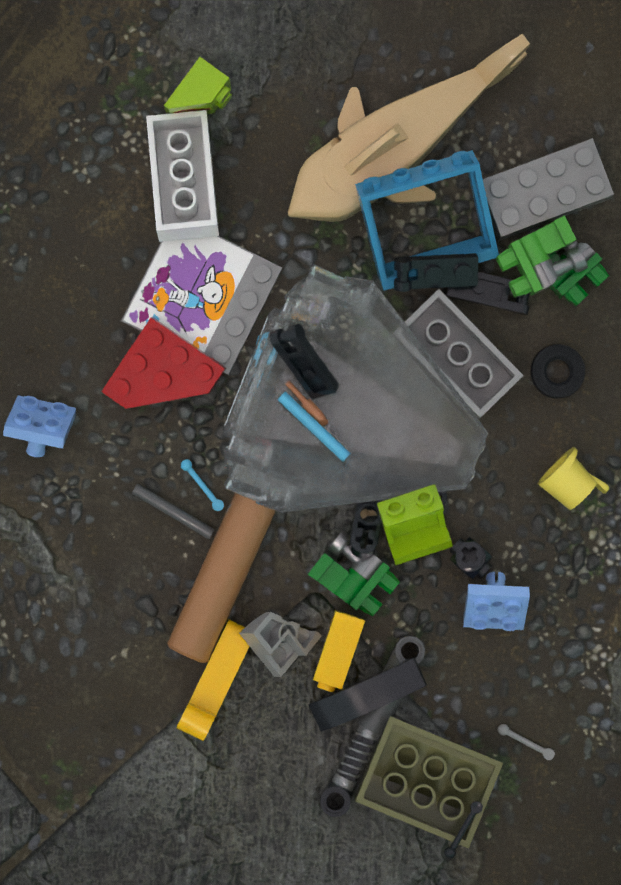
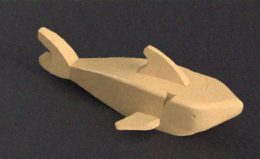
(392, 139)

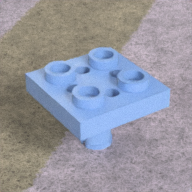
(39, 423)
(496, 605)

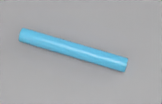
(313, 426)

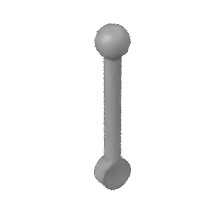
(547, 753)

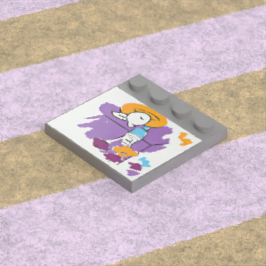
(205, 294)

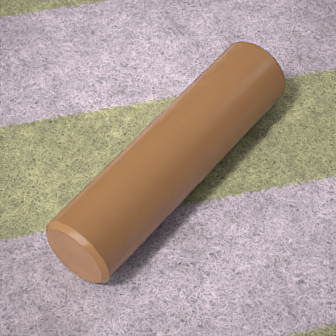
(220, 578)

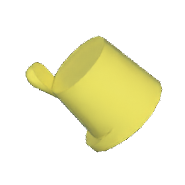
(570, 481)

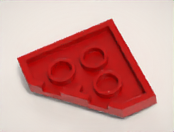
(161, 369)

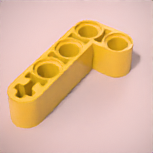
(214, 682)

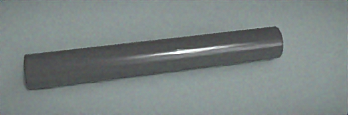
(173, 511)

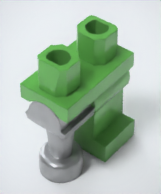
(533, 259)

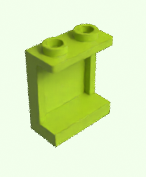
(414, 524)

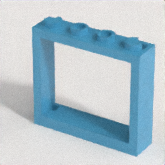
(427, 173)

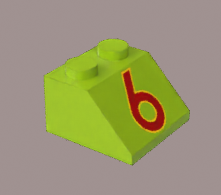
(200, 90)

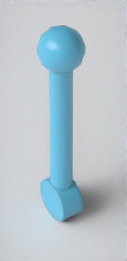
(217, 504)

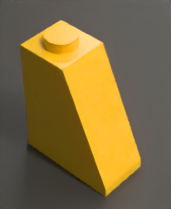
(338, 651)

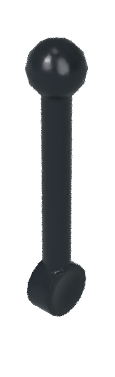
(476, 807)

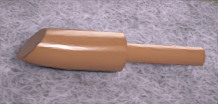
(308, 405)

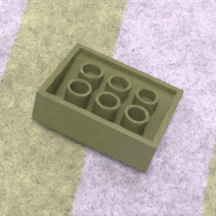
(427, 780)

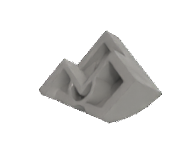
(278, 641)

